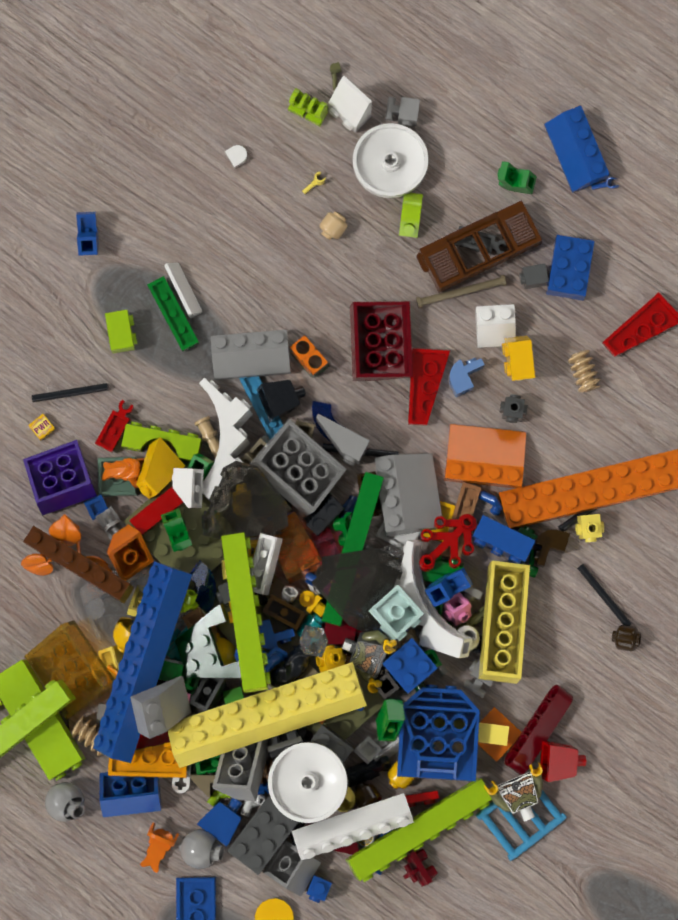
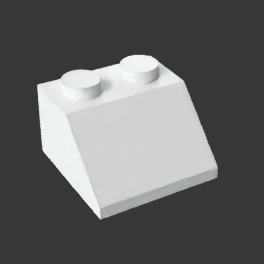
(494, 325)

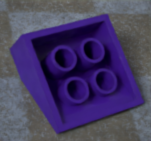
(59, 477)

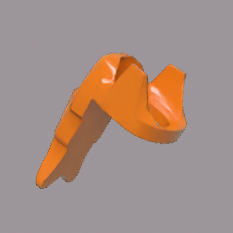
(127, 470)
(160, 842)

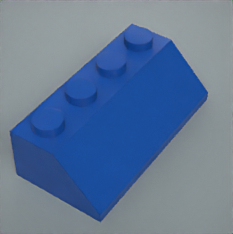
(576, 149)

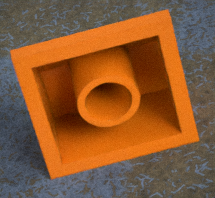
(128, 552)

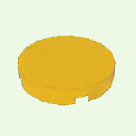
(274, 910)

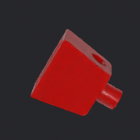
(560, 761)

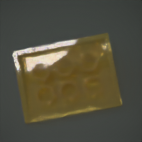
(71, 658)

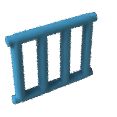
(527, 841)

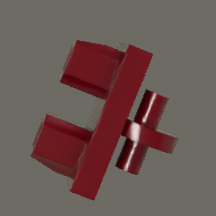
(416, 870)

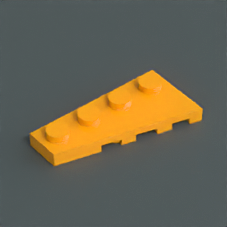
(149, 762)

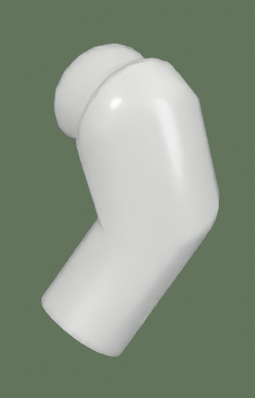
(248, 805)

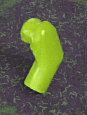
(215, 797)

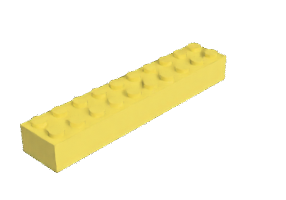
(266, 715)

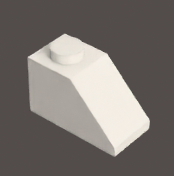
(189, 486)

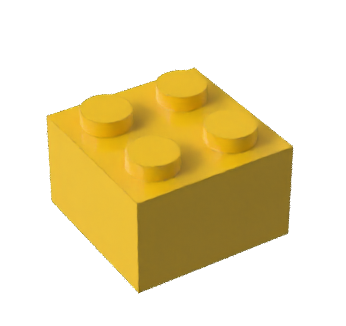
(519, 358)

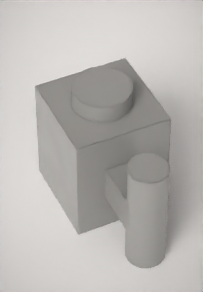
(407, 111)
(475, 687)

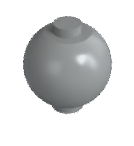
(65, 802)
(200, 849)

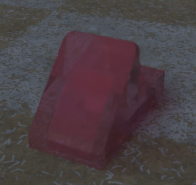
(325, 543)

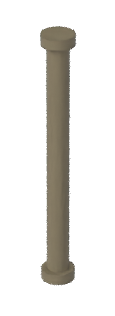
(461, 291)

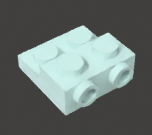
(396, 613)

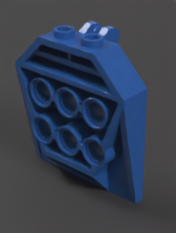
(444, 764)

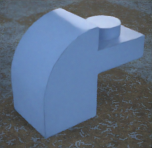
(459, 375)

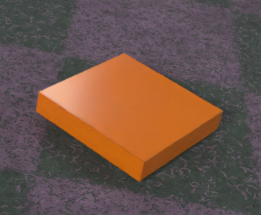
(498, 718)

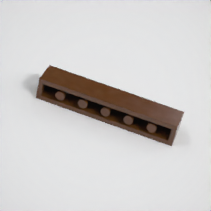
(78, 564)

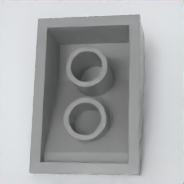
(347, 442)
(160, 707)

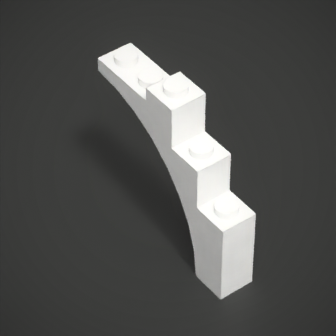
(231, 415)
(436, 631)

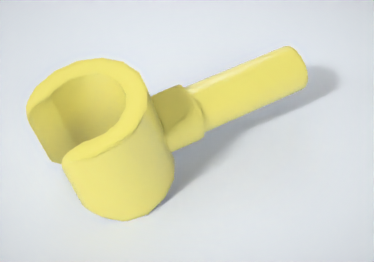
(315, 182)

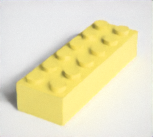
(504, 622)

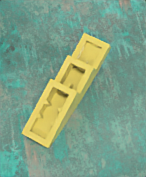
(487, 733)

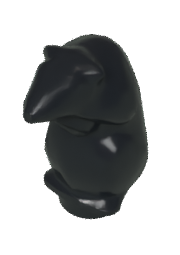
(292, 669)

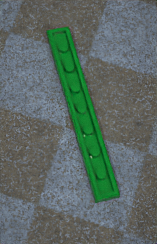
(358, 529)

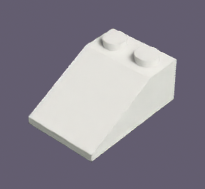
(350, 105)

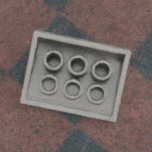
(298, 467)
(408, 493)

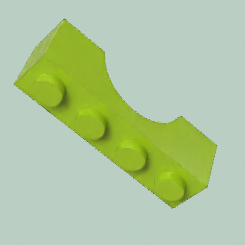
(138, 437)

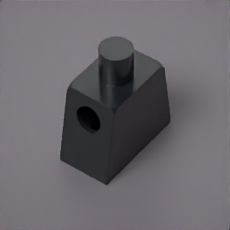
(279, 398)

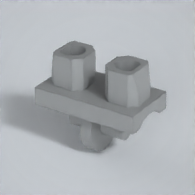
(110, 522)

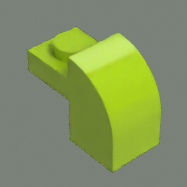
(410, 215)

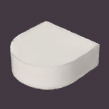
(236, 155)

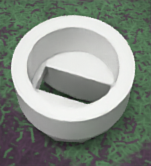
(289, 590)

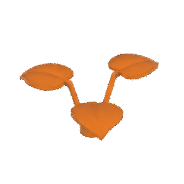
(66, 532)

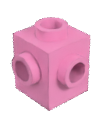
(457, 609)

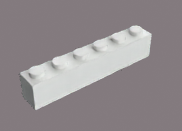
(352, 826)

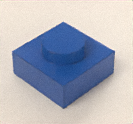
(95, 506)

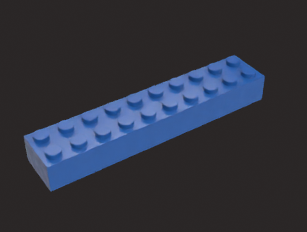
(142, 658)

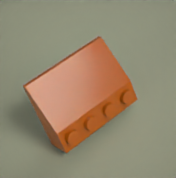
(485, 456)

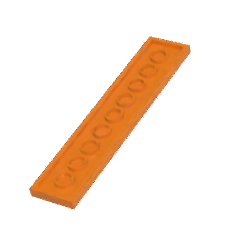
(590, 490)

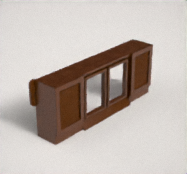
(445, 264)

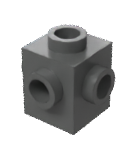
(510, 415)

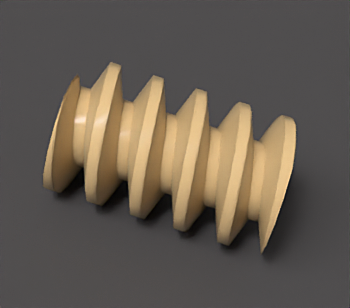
(583, 371)
(85, 733)

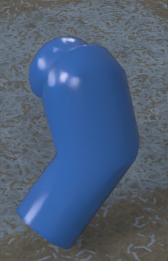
(493, 501)

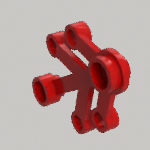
(450, 539)

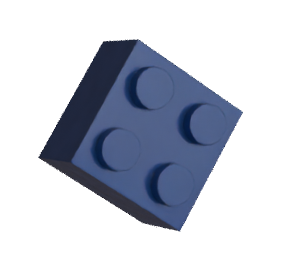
(410, 665)

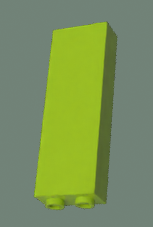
(52, 741)

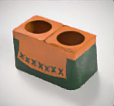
(313, 372)

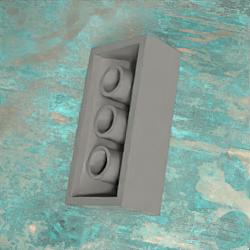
(250, 354)
(241, 771)

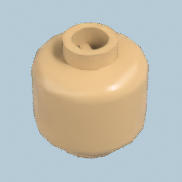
(333, 225)

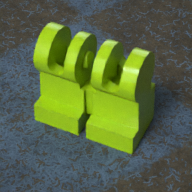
(302, 103)

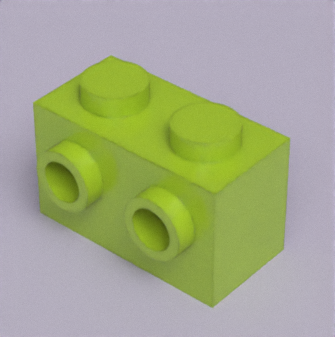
(120, 331)

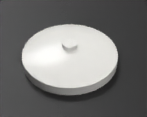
(390, 160)
(307, 782)

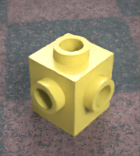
(594, 522)

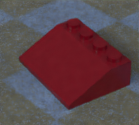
(381, 340)

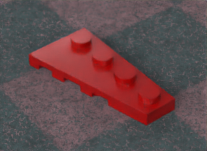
(645, 324)
(424, 385)

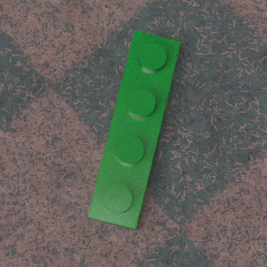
(173, 313)

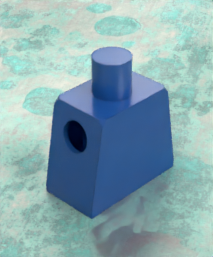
(222, 821)

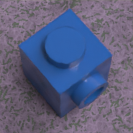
(318, 889)

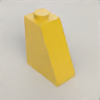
(157, 468)

